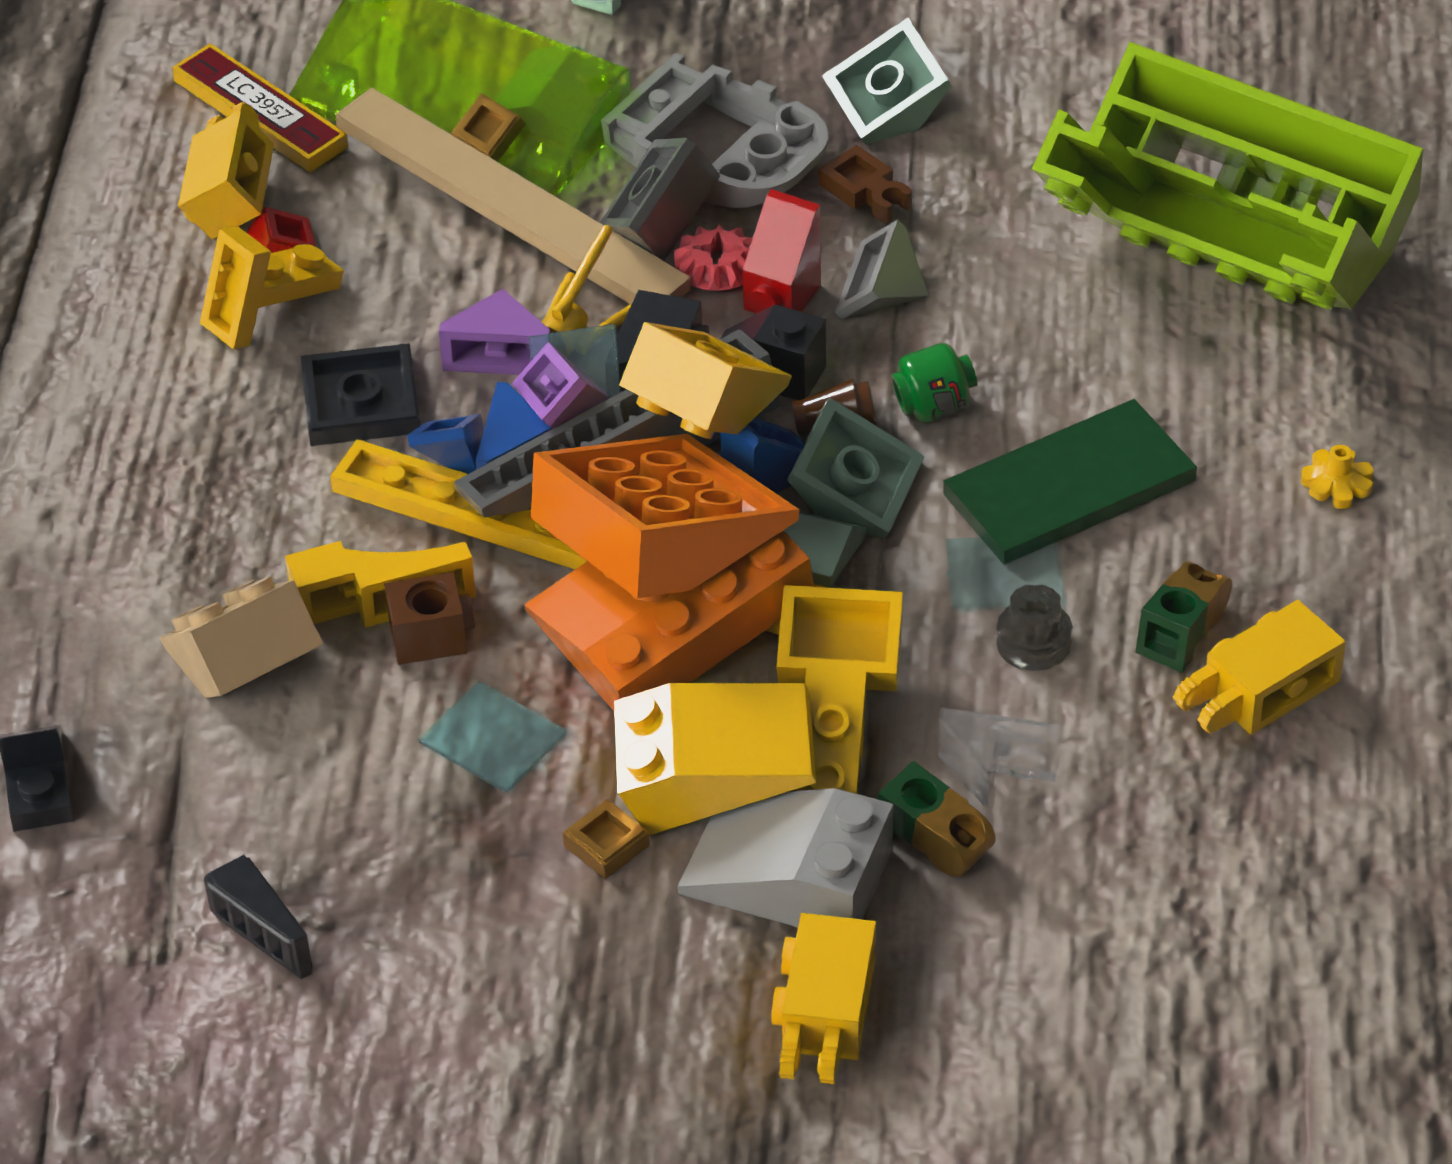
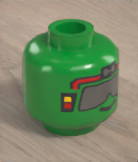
(934, 383)

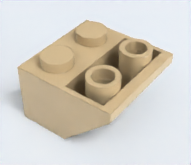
(244, 638)

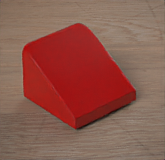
(281, 230)

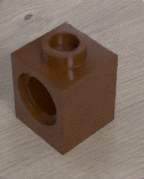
(428, 618)

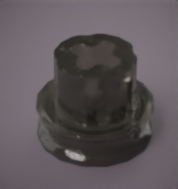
(1034, 629)

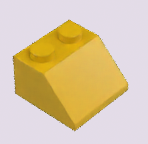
(699, 380)

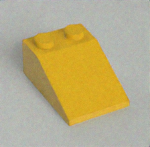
(710, 748)

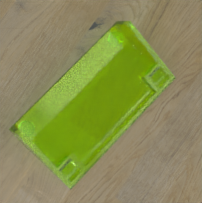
(445, 54)

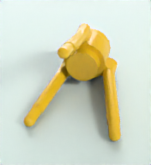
(563, 312)

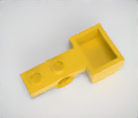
(839, 648)

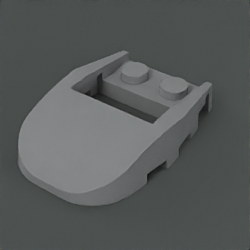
(772, 154)

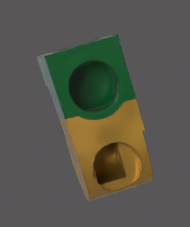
(1181, 615)
(937, 820)

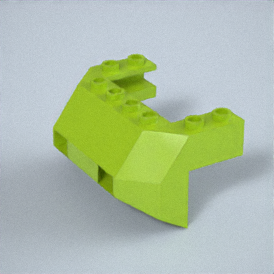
(1262, 207)

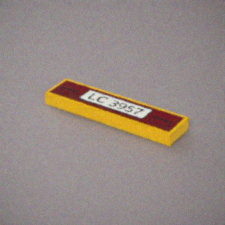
(284, 120)

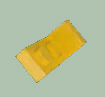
(252, 277)

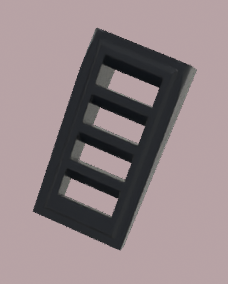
(252, 908)

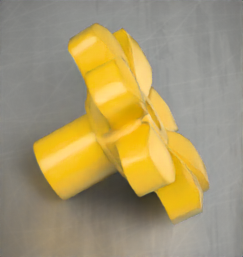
(1338, 476)

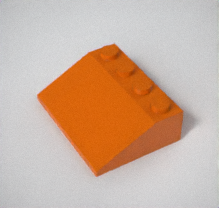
(654, 511)
(641, 645)

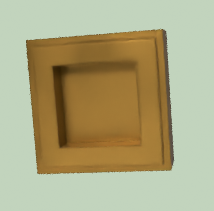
(489, 127)
(606, 838)

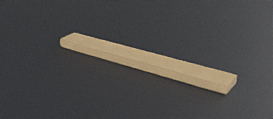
(505, 197)

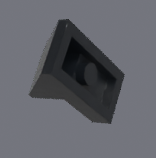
(36, 778)

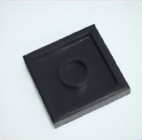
(360, 394)

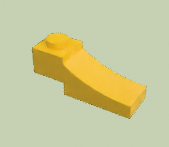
(352, 581)

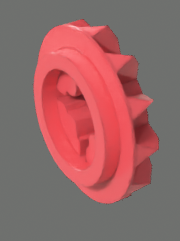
(695, 258)

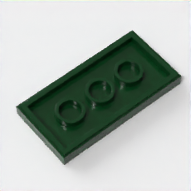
(1069, 481)

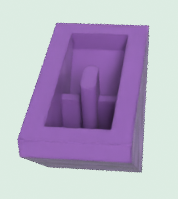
(489, 337)
(557, 387)

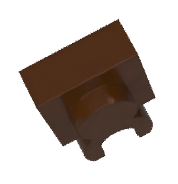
(861, 179)

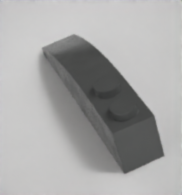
(507, 481)

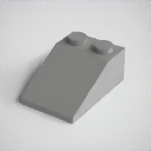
(794, 856)

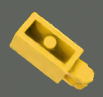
(226, 172)
(1265, 670)
(825, 992)

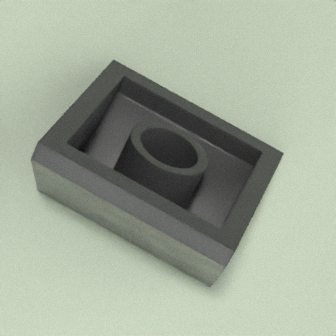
(662, 195)

